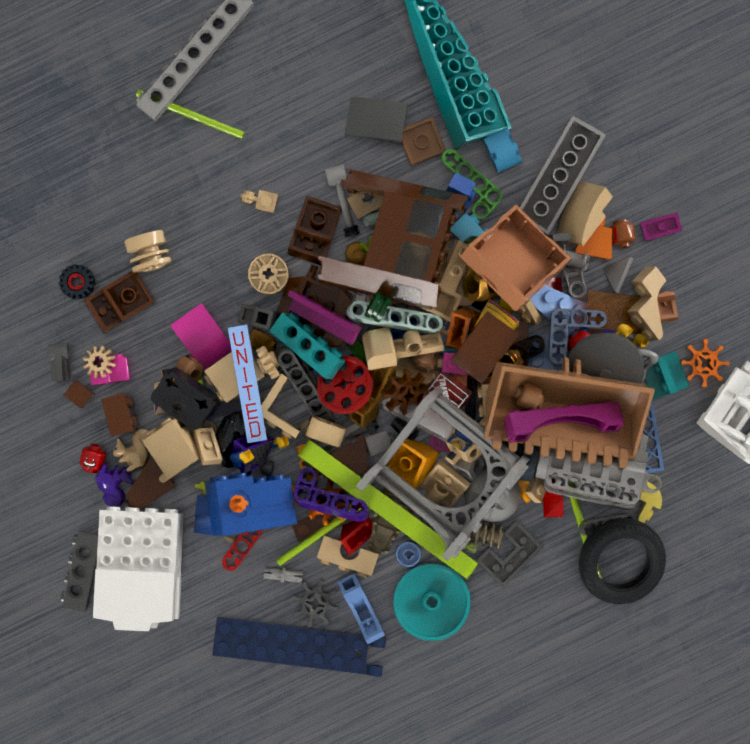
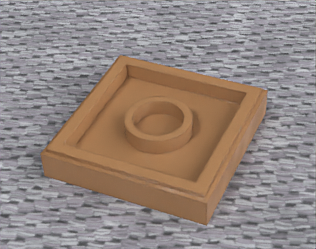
(422, 141)

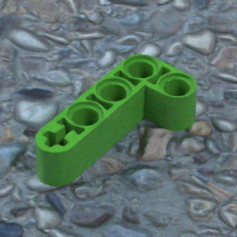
(474, 175)

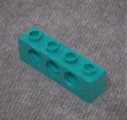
(283, 331)

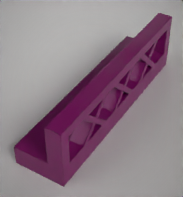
(324, 317)

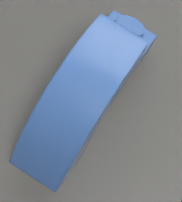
(361, 608)

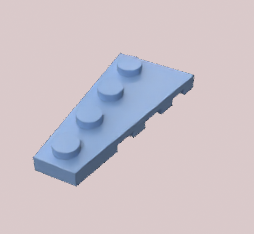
(550, 299)

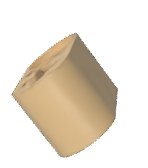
(326, 431)

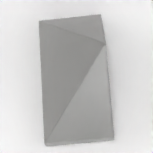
(617, 272)

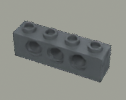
(68, 597)

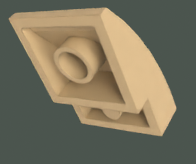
(584, 211)

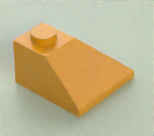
(413, 462)

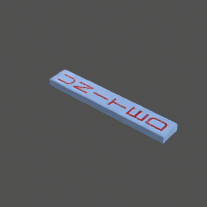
(247, 383)

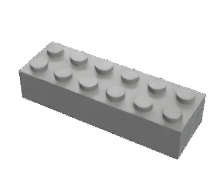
(561, 173)

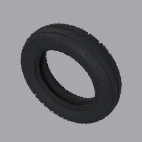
(638, 587)

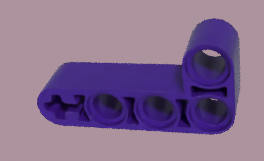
(332, 499)

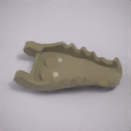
(382, 531)

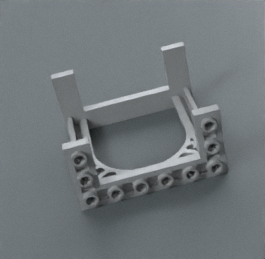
(451, 532)

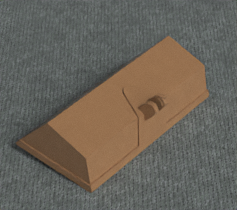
(564, 389)

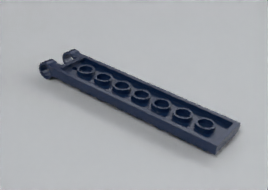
(294, 646)

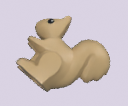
(135, 455)

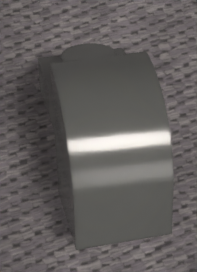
(257, 317)

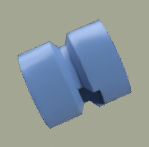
(408, 553)

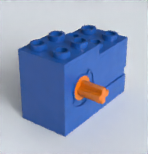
(249, 503)

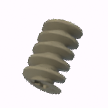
(488, 534)

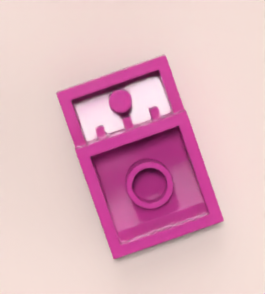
(202, 336)

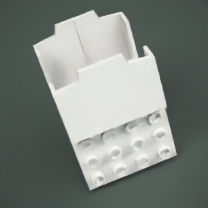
(138, 567)

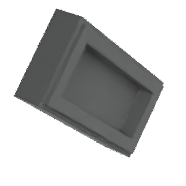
(560, 237)

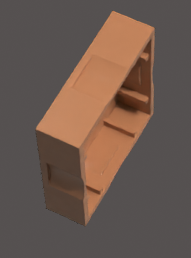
(515, 258)

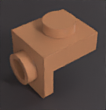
(667, 306)

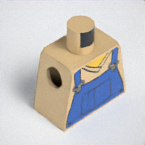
(461, 447)

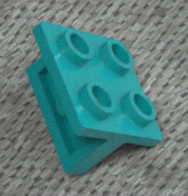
(666, 376)

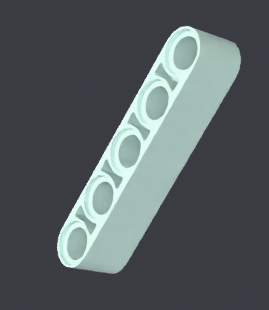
(403, 318)

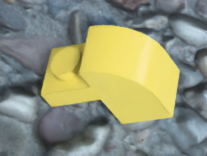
(650, 500)

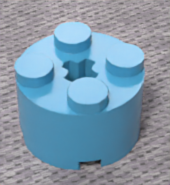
(502, 150)

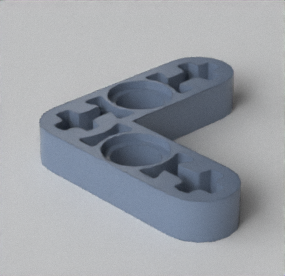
(563, 327)

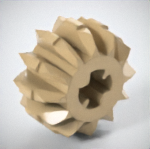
(104, 365)

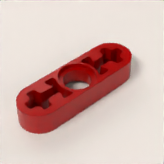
(229, 555)

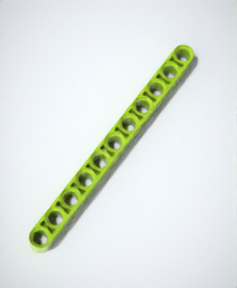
(385, 507)

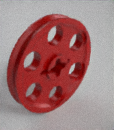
(350, 390)

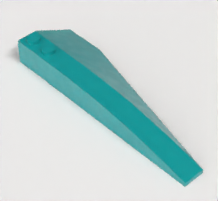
(457, 82)

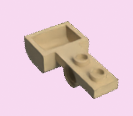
(449, 279)
(383, 351)

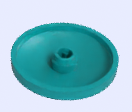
(431, 601)

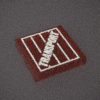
(453, 389)

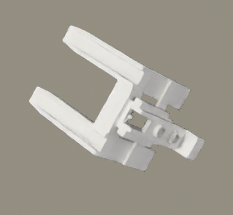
(734, 404)

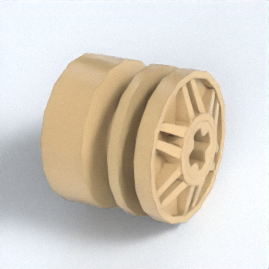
(147, 251)
(275, 283)

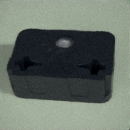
(188, 394)

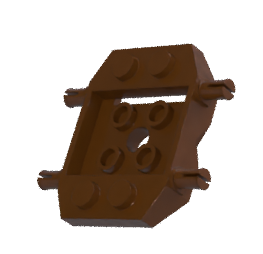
(334, 299)

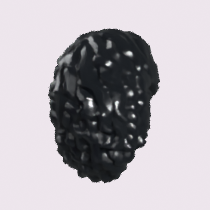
(230, 429)

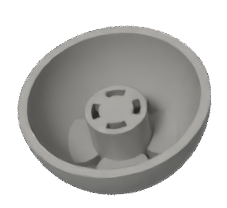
(505, 508)

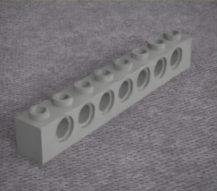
(181, 80)

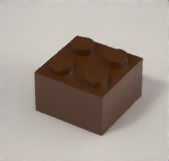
(120, 414)

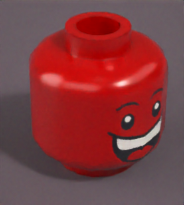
(92, 458)

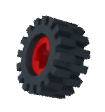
(76, 271)

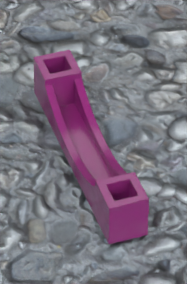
(603, 416)

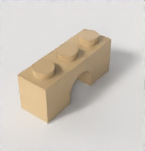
(362, 563)

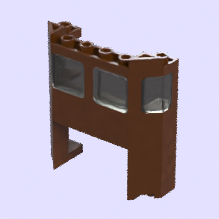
(404, 244)

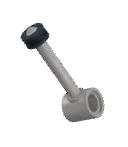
(335, 175)

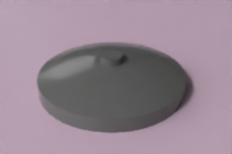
(608, 357)

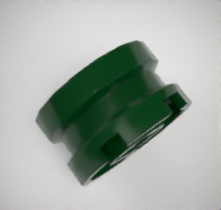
(377, 307)

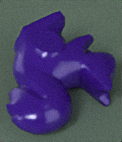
(108, 483)

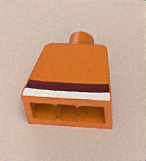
(461, 325)

